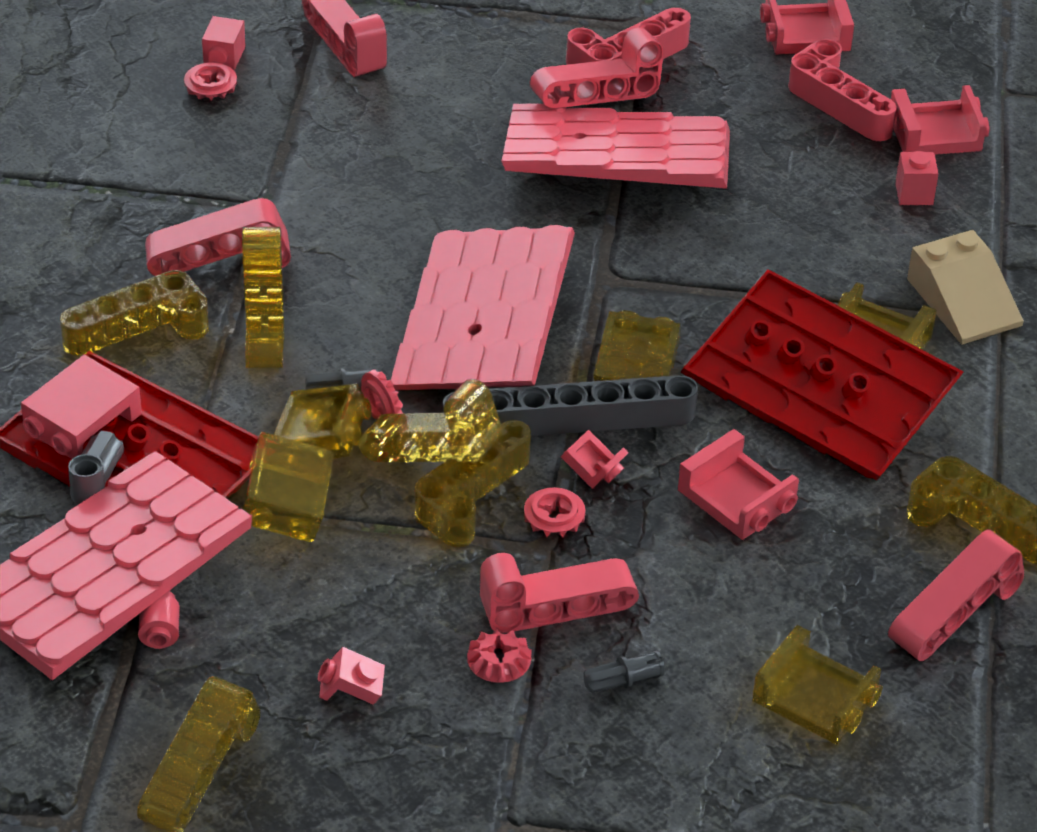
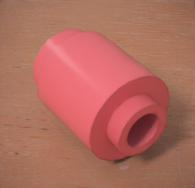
(160, 622)

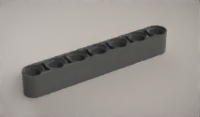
(598, 404)

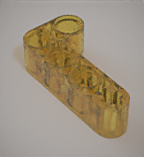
(263, 297)
(134, 310)
(458, 435)
(448, 492)
(976, 499)
(213, 722)

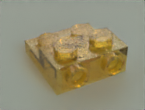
(637, 347)
(326, 417)

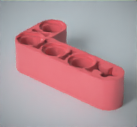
(668, 27)
(354, 40)
(628, 78)
(821, 83)
(211, 237)
(957, 592)
(552, 595)

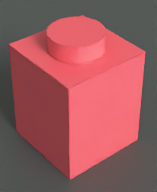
(224, 41)
(916, 178)

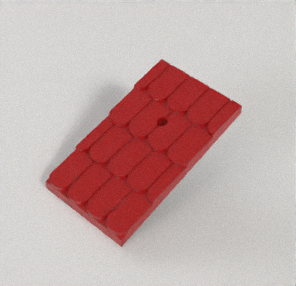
(822, 374)
(169, 424)

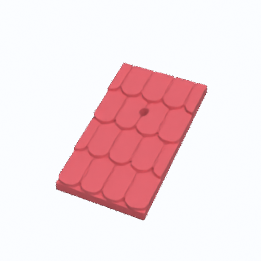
(618, 145)
(483, 308)
(111, 561)

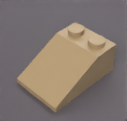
(964, 286)

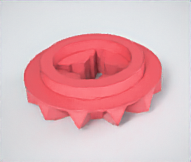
(202, 77)
(380, 394)
(544, 502)
(485, 664)

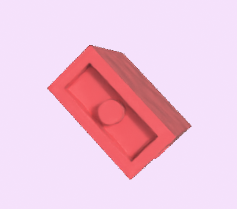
(800, 25)
(941, 125)
(79, 405)
(735, 486)

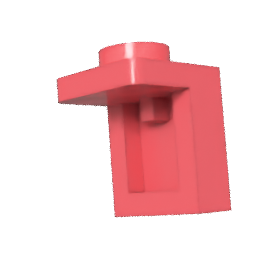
(593, 459)
(352, 675)

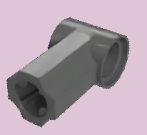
(94, 466)

